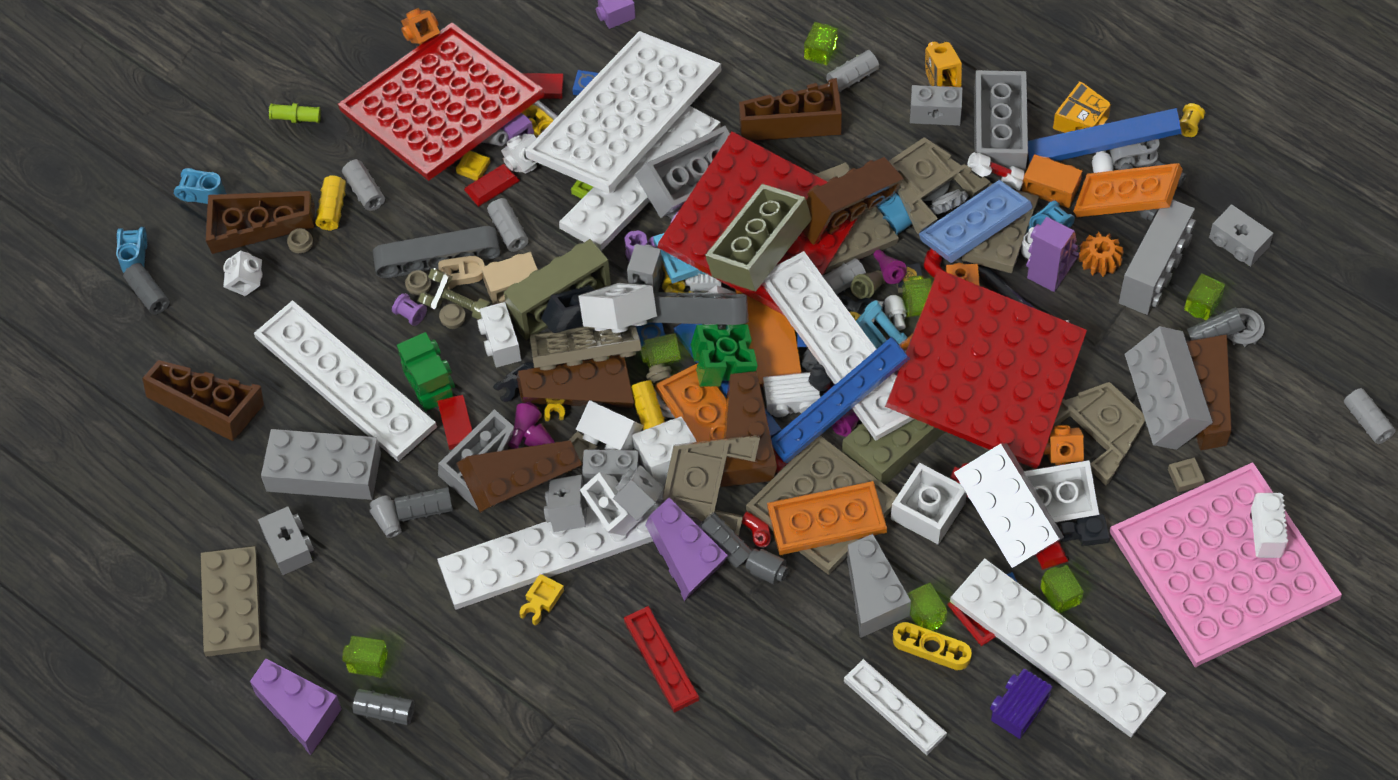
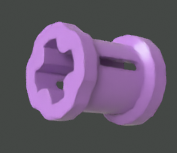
(633, 238)
(409, 309)

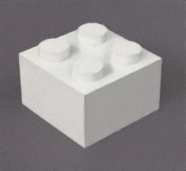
(618, 307)
(656, 446)
(928, 503)

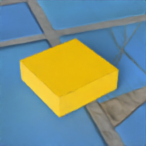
(473, 165)

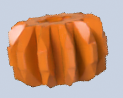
(1100, 254)

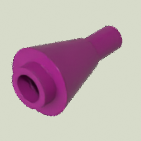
(891, 268)
(525, 417)
(846, 423)
(537, 436)

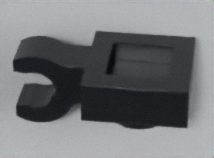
(510, 382)
(1090, 530)

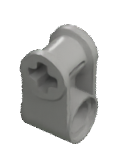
(1135, 154)

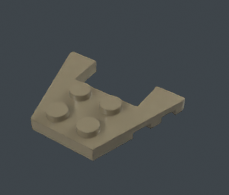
(926, 170)
(1109, 420)
(697, 474)

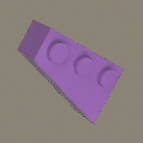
(1051, 253)
(684, 546)
(296, 702)

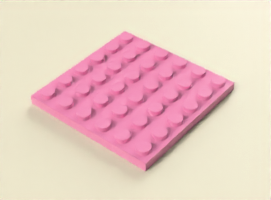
(1204, 567)

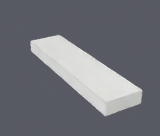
(895, 707)

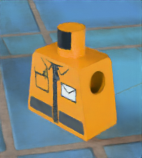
(942, 60)
(1082, 110)

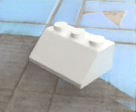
(1066, 490)

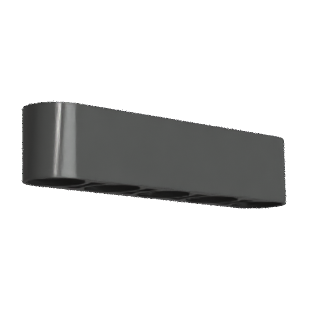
(426, 252)
(700, 308)

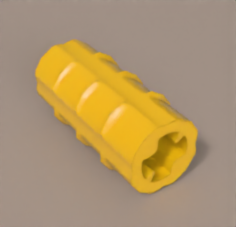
(330, 203)
(647, 404)

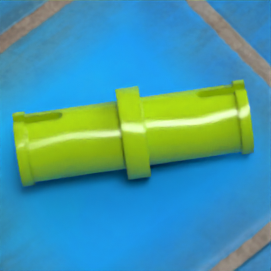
(294, 113)

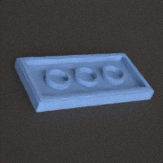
(975, 221)

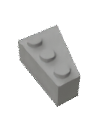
(489, 436)
(875, 587)

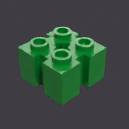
(722, 353)
(426, 370)

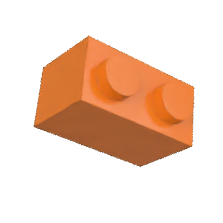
(1052, 180)

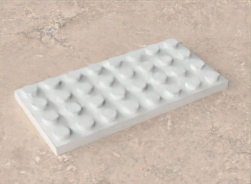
(623, 111)

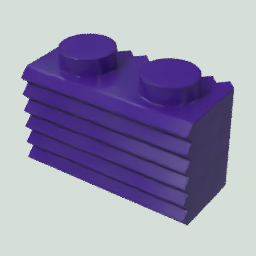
(1021, 702)

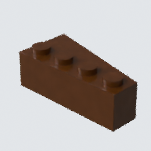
(793, 114)
(849, 196)
(256, 217)
(1211, 366)
(596, 381)
(203, 398)
(747, 417)
(508, 473)

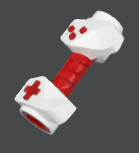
(983, 167)

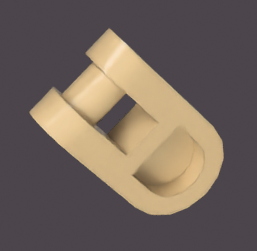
(469, 270)

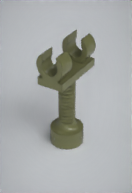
(443, 292)

